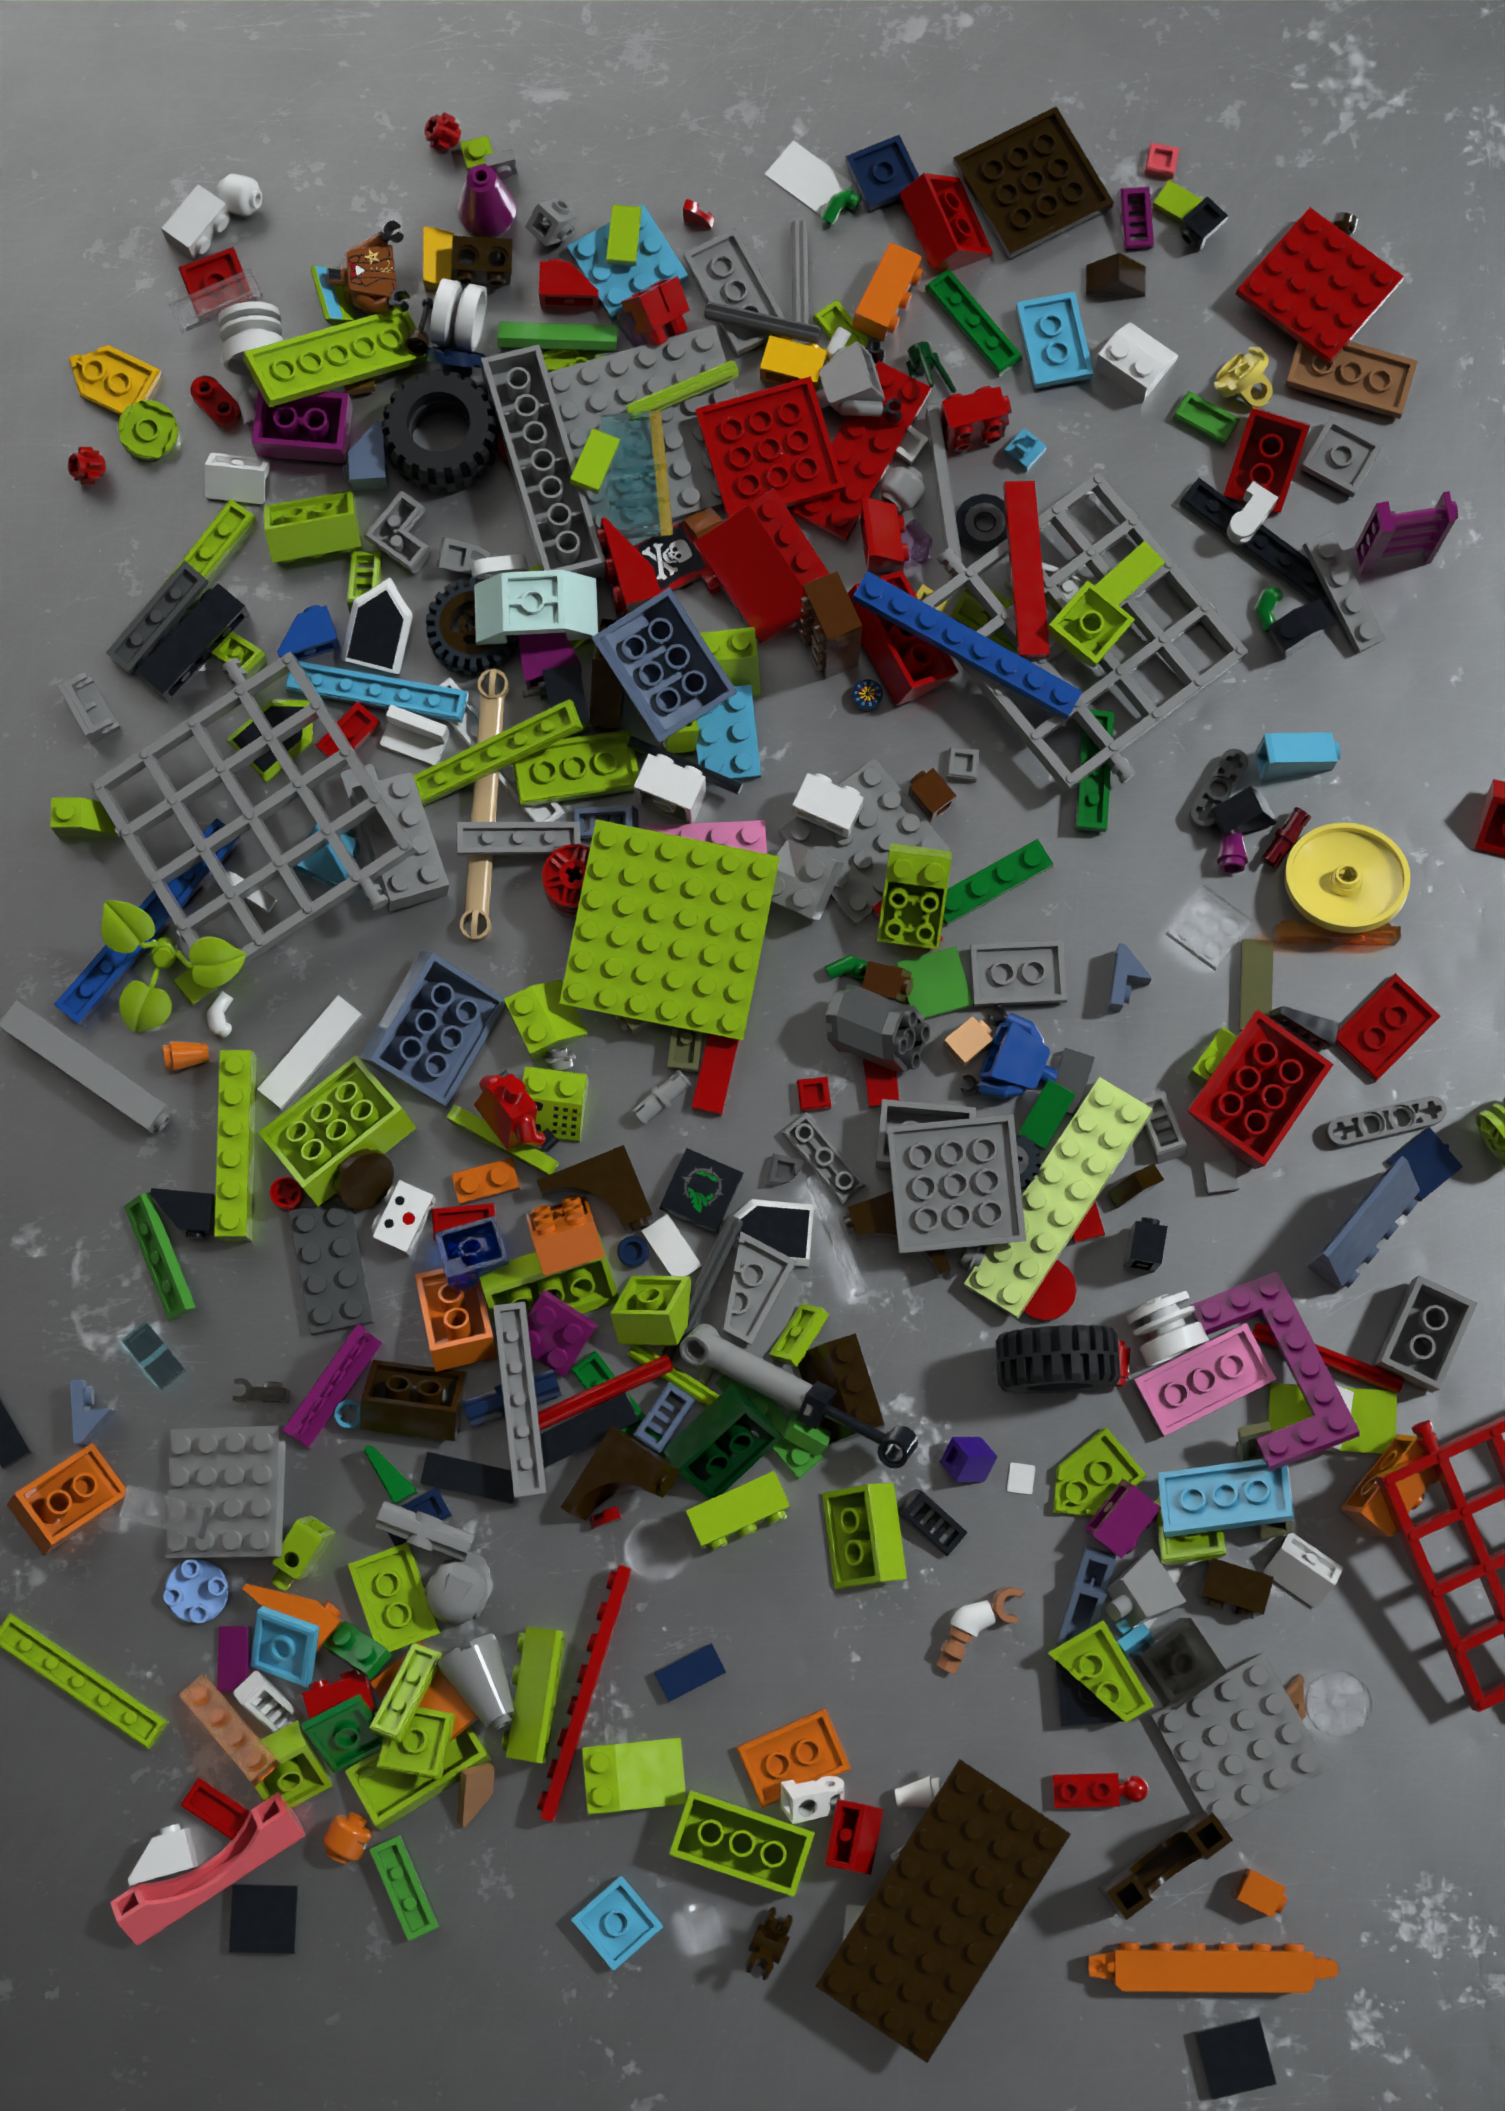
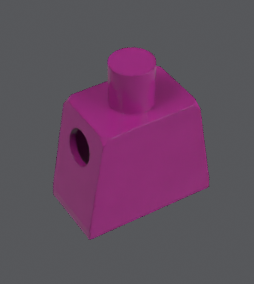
(543, 653)

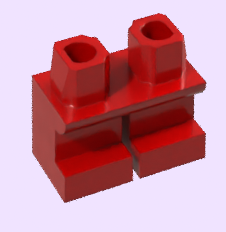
(658, 306)

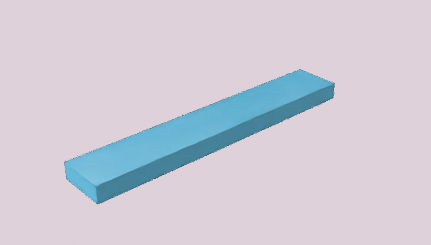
(382, 691)

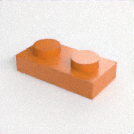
(485, 1181)

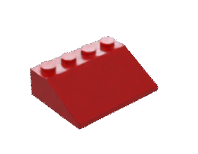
(762, 563)
(1259, 1090)

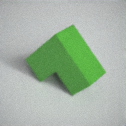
(806, 1437)

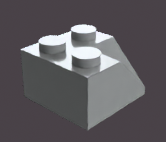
(804, 879)

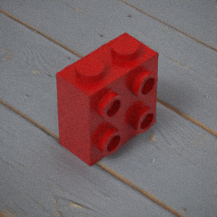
(974, 418)

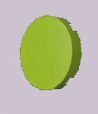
(147, 430)

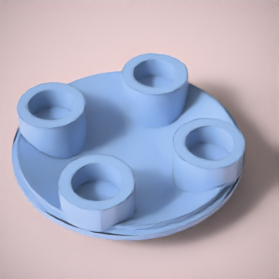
(196, 1591)

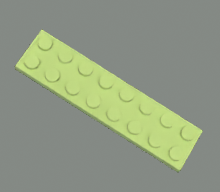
(1061, 1196)

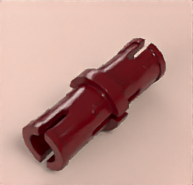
(1286, 837)

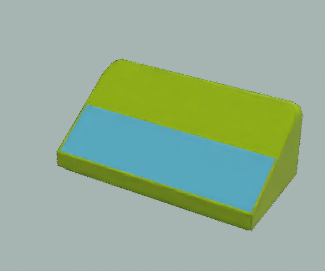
(331, 298)

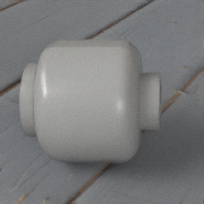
(903, 488)

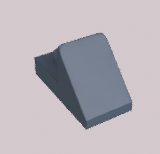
(1129, 970)
(85, 1422)

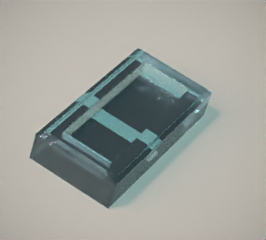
(153, 1355)

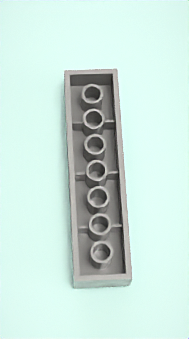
(542, 462)

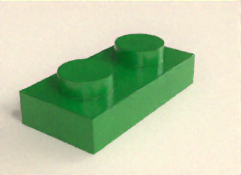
(357, 1650)

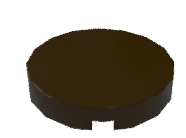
(364, 1178)

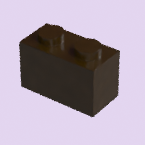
(1235, 1587)

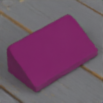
(233, 1657)

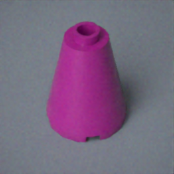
(485, 203)

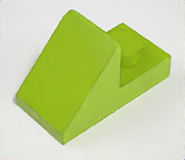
(249, 655)

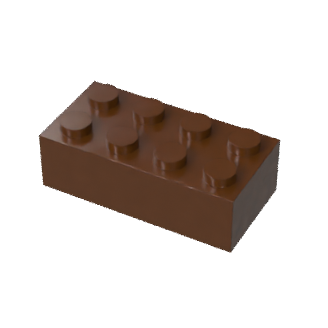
(830, 625)

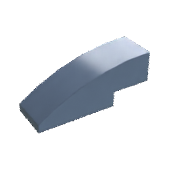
(1087, 1593)

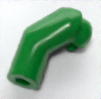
(1264, 608)

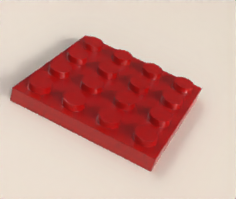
(1319, 285)
(770, 443)

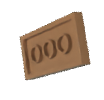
(1355, 377)

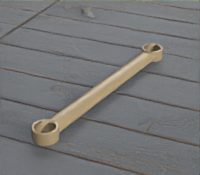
(484, 809)

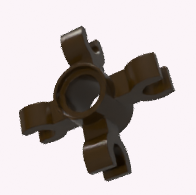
(769, 1943)

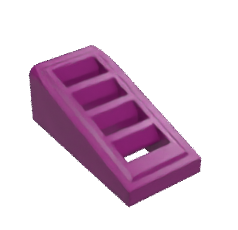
(1138, 193)

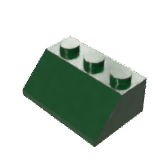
(722, 1443)

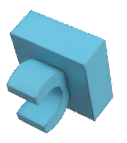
(1025, 449)
(1132, 1637)

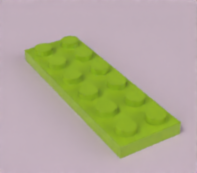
(332, 357)

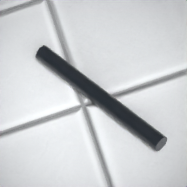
(711, 776)

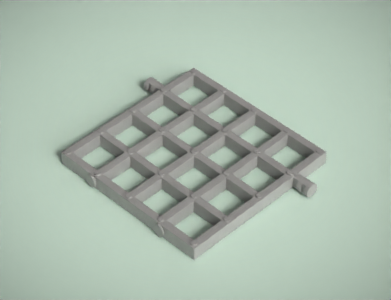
(1117, 673)
(254, 815)

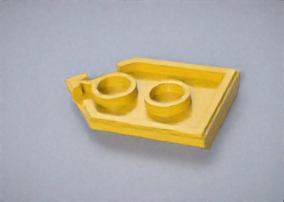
(113, 378)

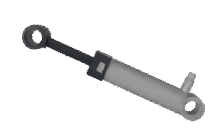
(808, 1400)

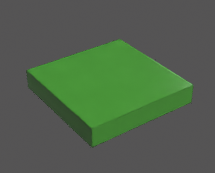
(938, 983)

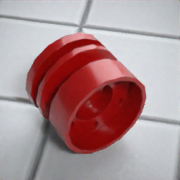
(559, 891)

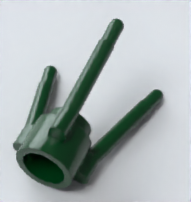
(923, 361)

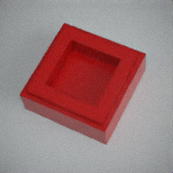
(814, 1094)

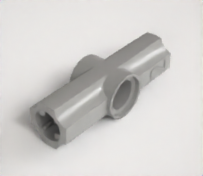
(424, 1531)

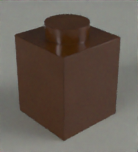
(931, 794)
(888, 981)

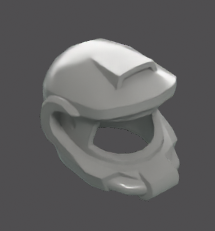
(459, 1589)

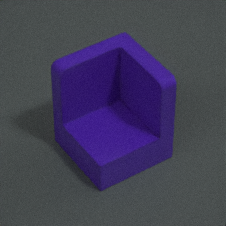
(968, 1459)

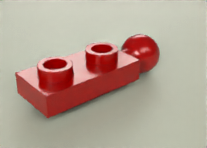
(1096, 1790)

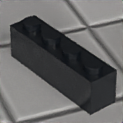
(191, 643)

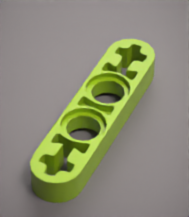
(481, 1130)

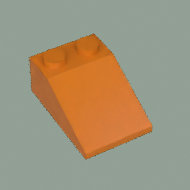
(454, 1321)
(67, 1498)

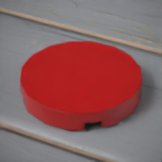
(1054, 1294)

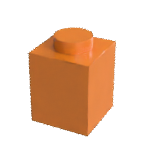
(1261, 1893)

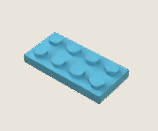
(1224, 1497)

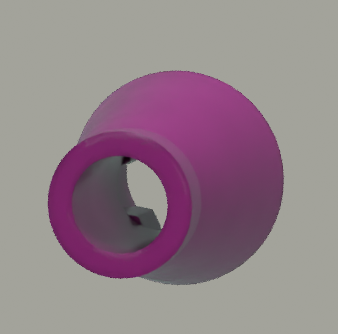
(1232, 854)

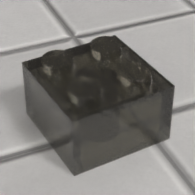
(1178, 1663)

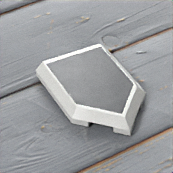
(378, 629)
(779, 1226)

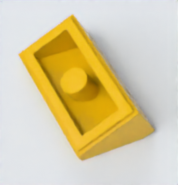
(436, 256)

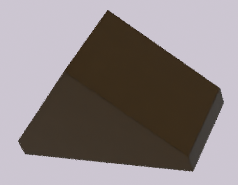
(1116, 277)

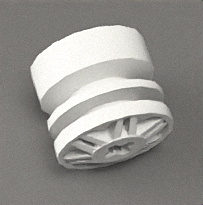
(246, 328)
(1166, 1328)

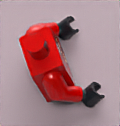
(511, 1112)

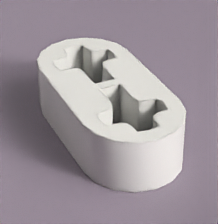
(492, 566)
(259, 899)

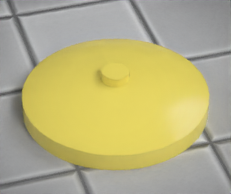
(1347, 877)

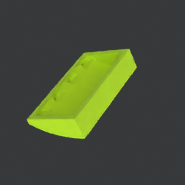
(394, 1794)

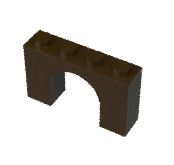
(1194, 1840)

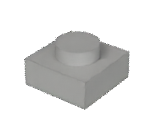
(502, 163)

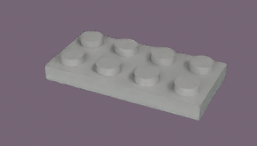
(733, 279)

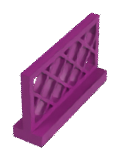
(333, 1386)

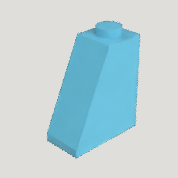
(1296, 754)

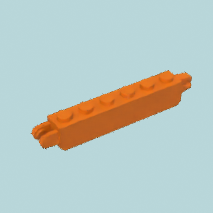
(1211, 1969)

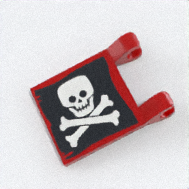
(677, 560)

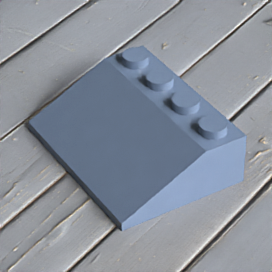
(664, 665)
(433, 1028)
(1366, 1225)

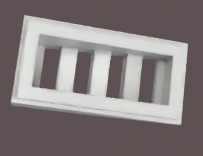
(254, 1690)

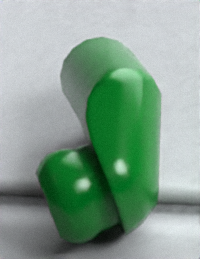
(838, 202)
(847, 965)

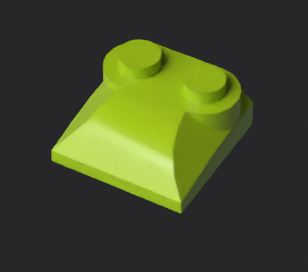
(1090, 625)

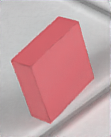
(1161, 160)

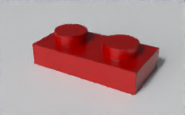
(356, 726)

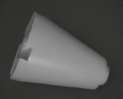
(481, 1680)

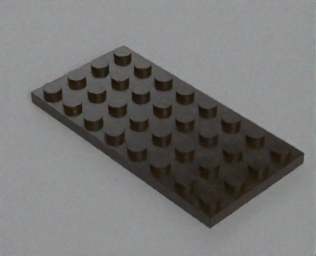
(942, 1910)

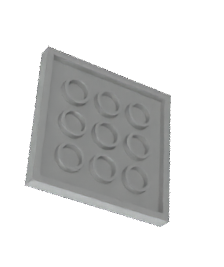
(884, 819)
(956, 1183)
(243, 1482)
(1240, 1742)

